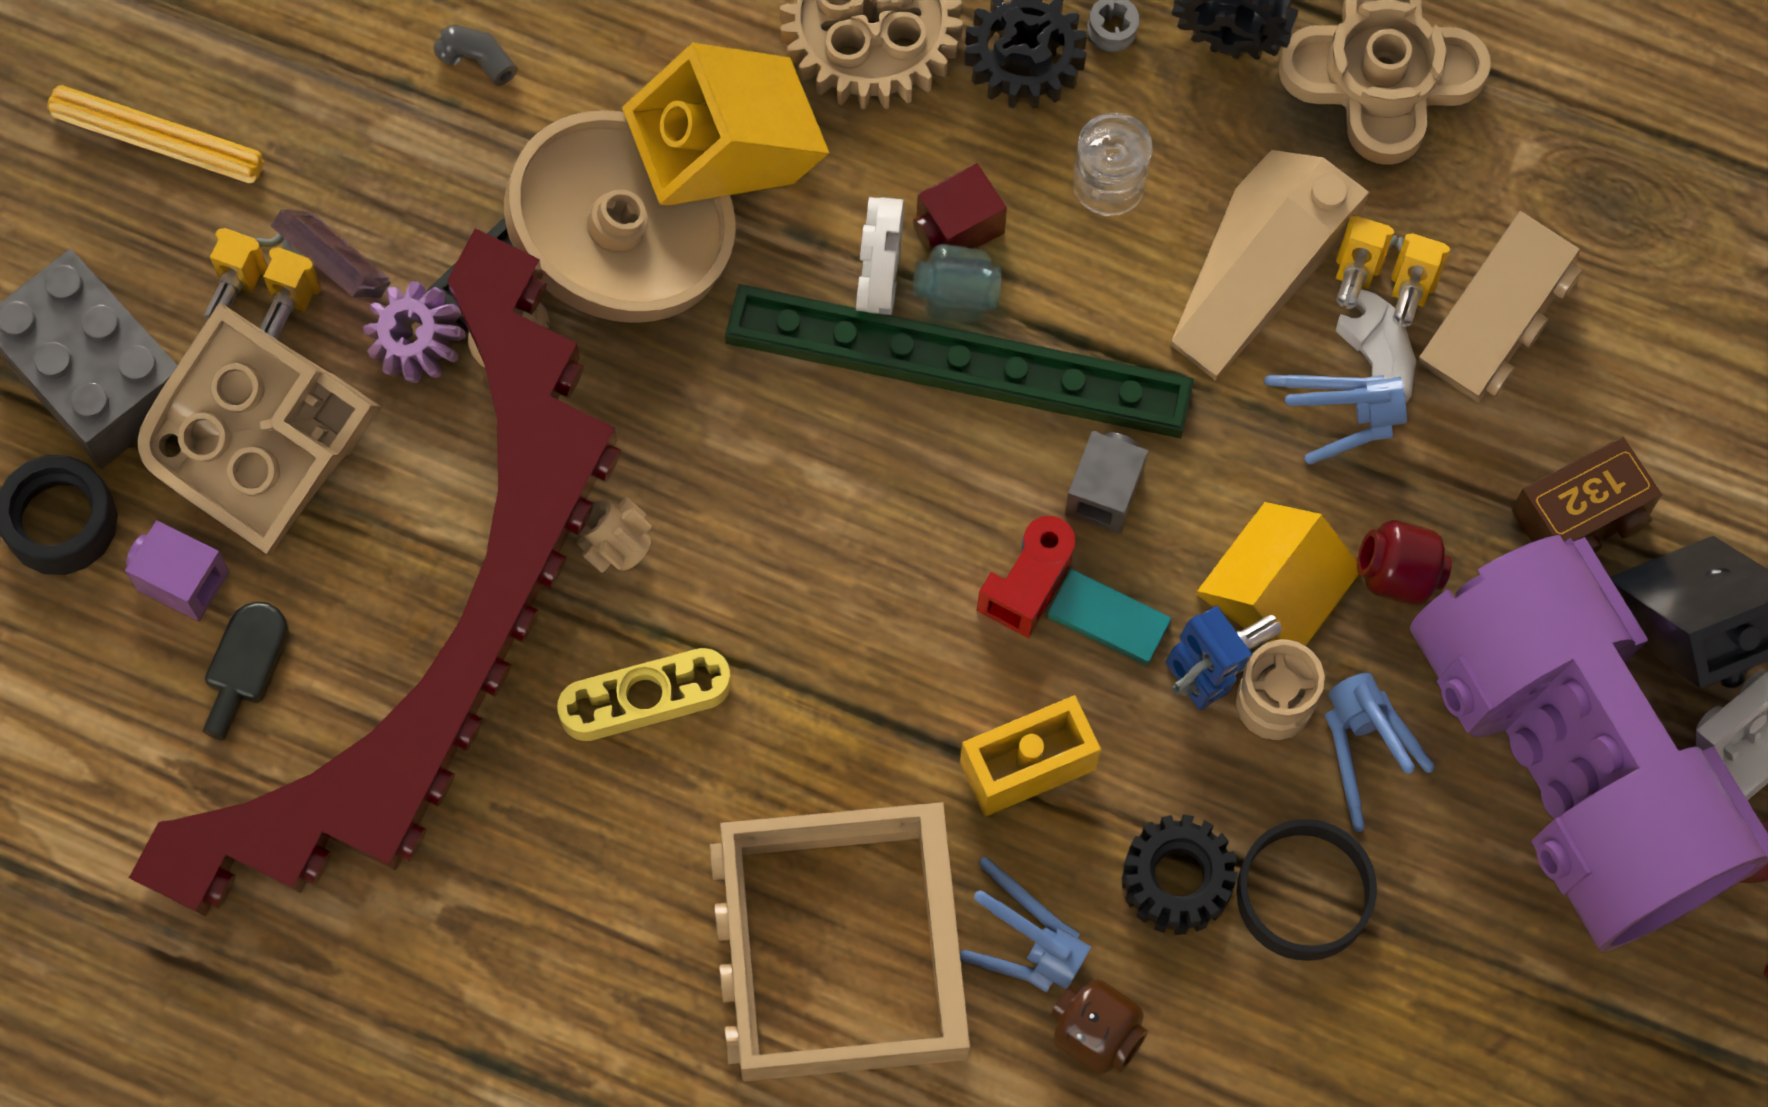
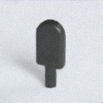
(244, 662)

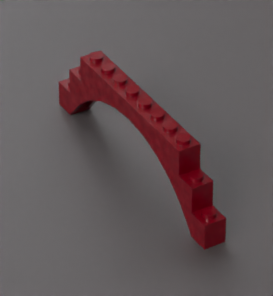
(385, 781)

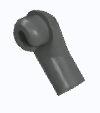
(479, 45)

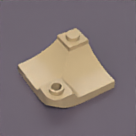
(251, 428)

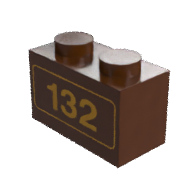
(1590, 498)

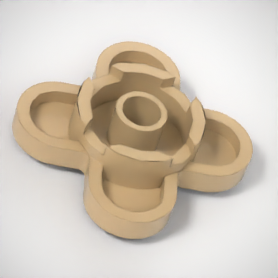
(1385, 72)

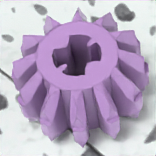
(432, 335)

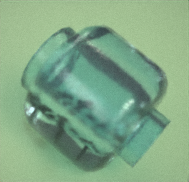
(957, 283)

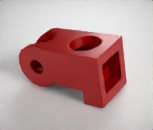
(1033, 580)

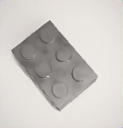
(83, 356)

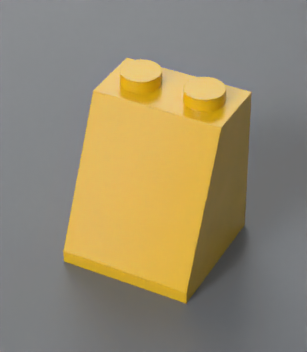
(723, 125)

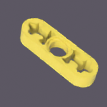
(597, 689)

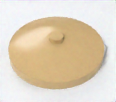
(598, 228)

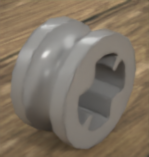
(1118, 40)

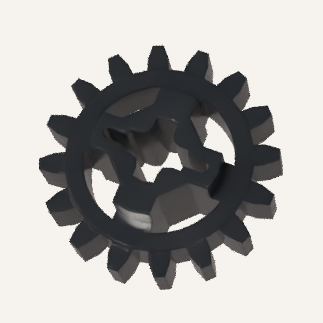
(1238, 24)
(1025, 49)

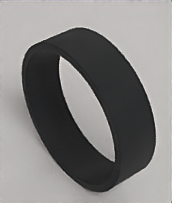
(1333, 835)

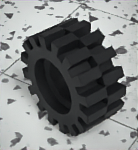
(1188, 839)

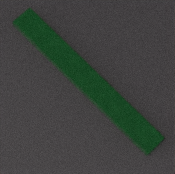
(959, 361)

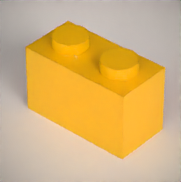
(1030, 755)

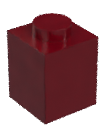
(960, 211)

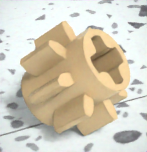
(615, 535)

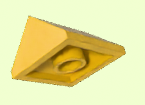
(1282, 567)

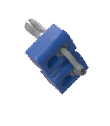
(1214, 654)

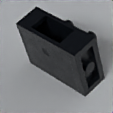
(1701, 611)

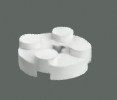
(880, 255)

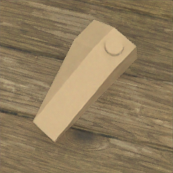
(1266, 248)

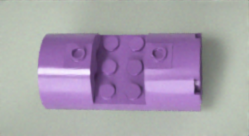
(1635, 821)

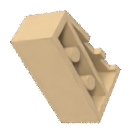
(1502, 308)

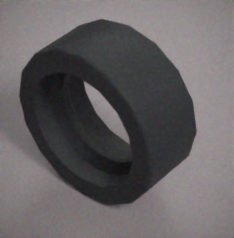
(43, 474)

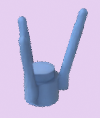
(1375, 400)
(1365, 709)
(1057, 946)

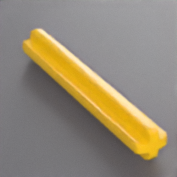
(155, 134)

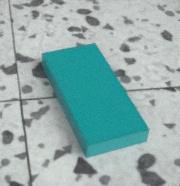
(1109, 617)

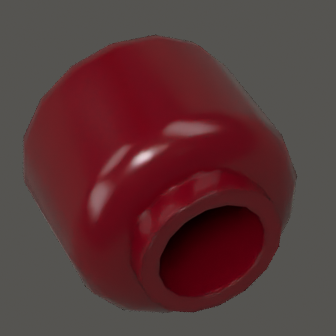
(1403, 562)

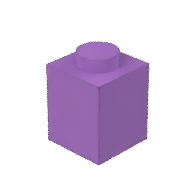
(176, 570)

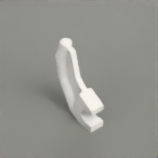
(1380, 339)

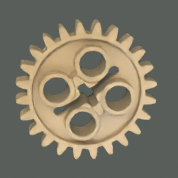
(880, 64)

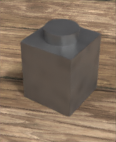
(1106, 480)

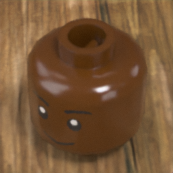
(1098, 1026)

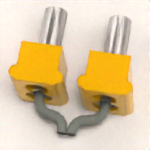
(241, 262)
(1414, 274)

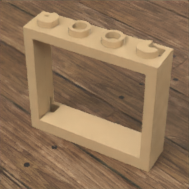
(831, 830)

